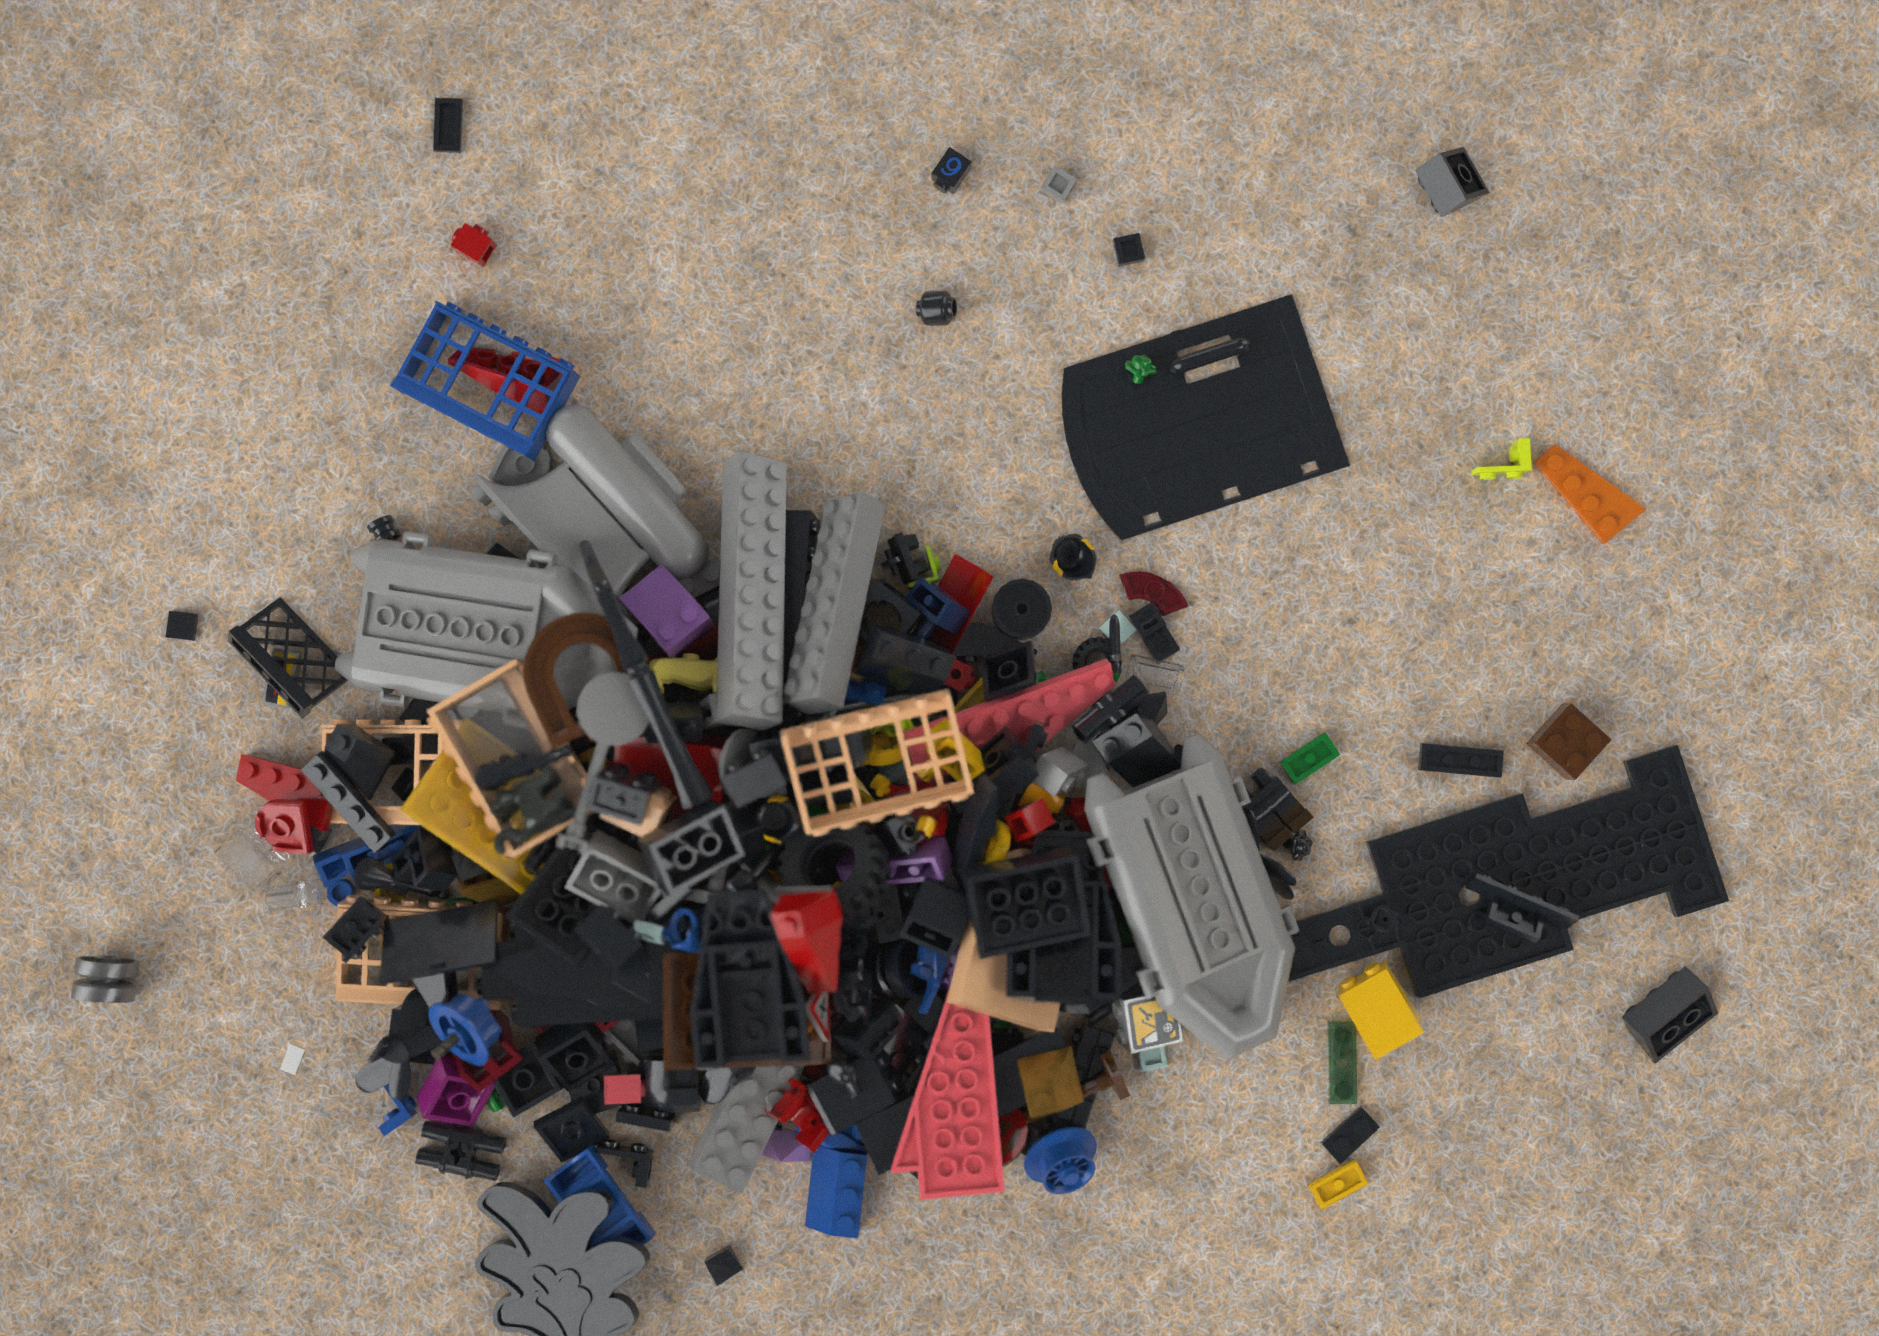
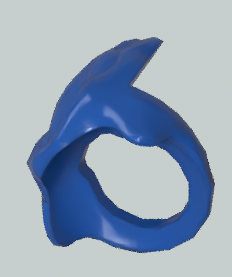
(673, 935)

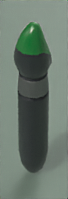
(1114, 643)

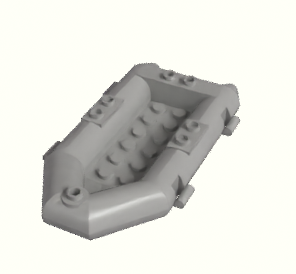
(454, 616)
(1196, 898)

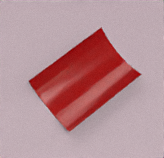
(967, 585)

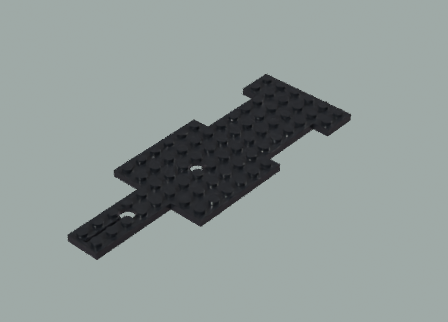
(1573, 858)

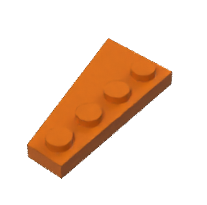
(1592, 497)

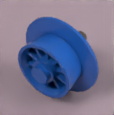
(1062, 1159)

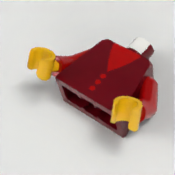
(928, 820)

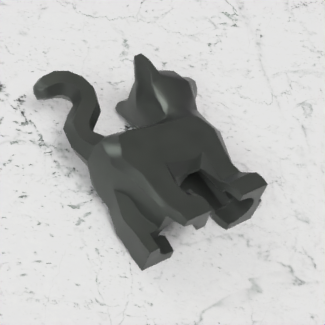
(536, 808)

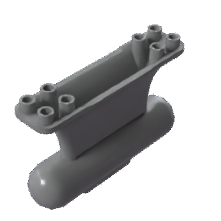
(601, 494)

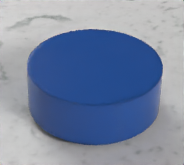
(339, 891)

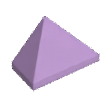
(785, 1148)

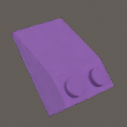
(667, 611)

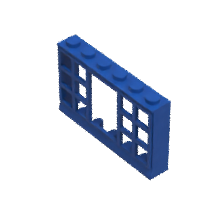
(484, 424)

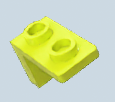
(1519, 454)

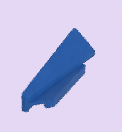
(342, 859)

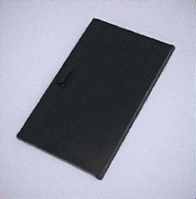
(453, 937)

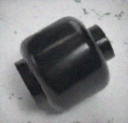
(936, 308)

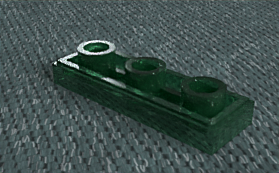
(1342, 1046)

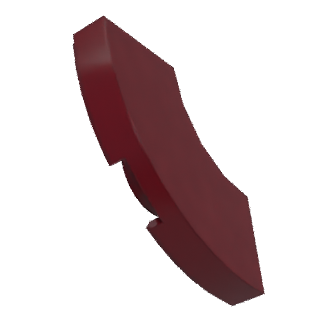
(1153, 589)

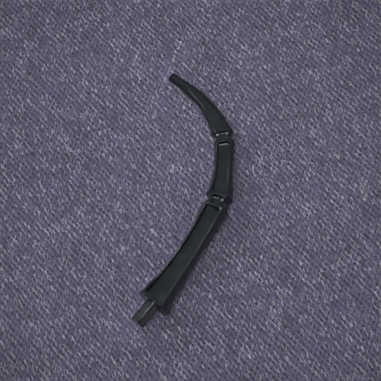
(690, 783)

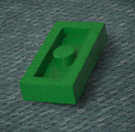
(1309, 758)

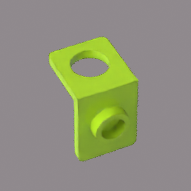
(934, 564)

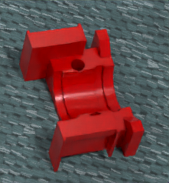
(801, 1110)

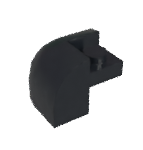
(671, 1089)

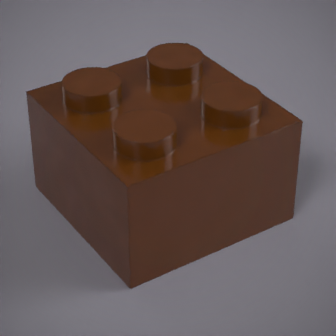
(1569, 741)

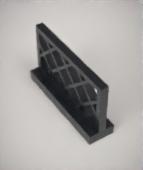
(268, 666)

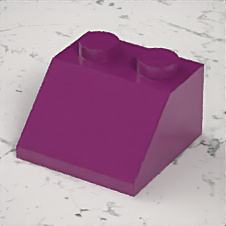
(449, 1097)

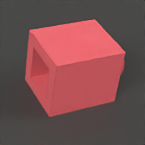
(623, 1089)

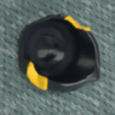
(1073, 557)
(779, 819)

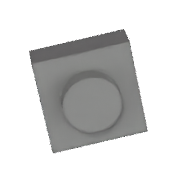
(1058, 184)

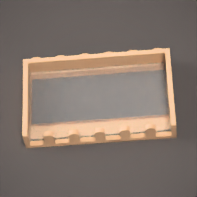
(497, 720)

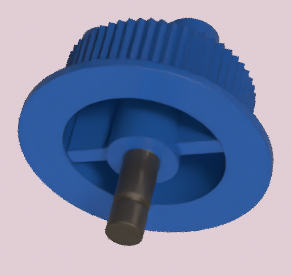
(464, 1028)

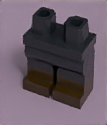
(1275, 798)

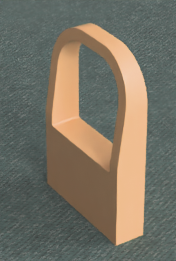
(982, 984)

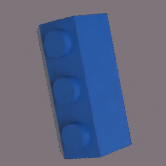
(836, 1192)

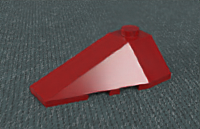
(492, 369)
(811, 937)

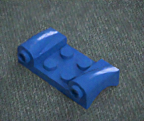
(590, 1171)

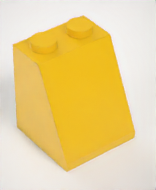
(1380, 1009)

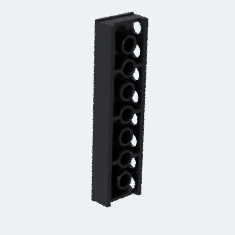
(884, 1128)

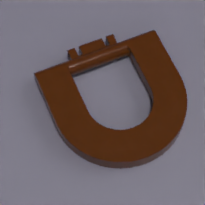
(540, 663)

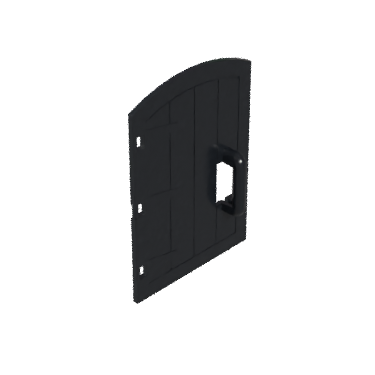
(1183, 443)

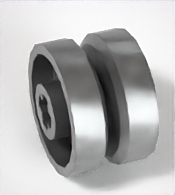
(105, 979)

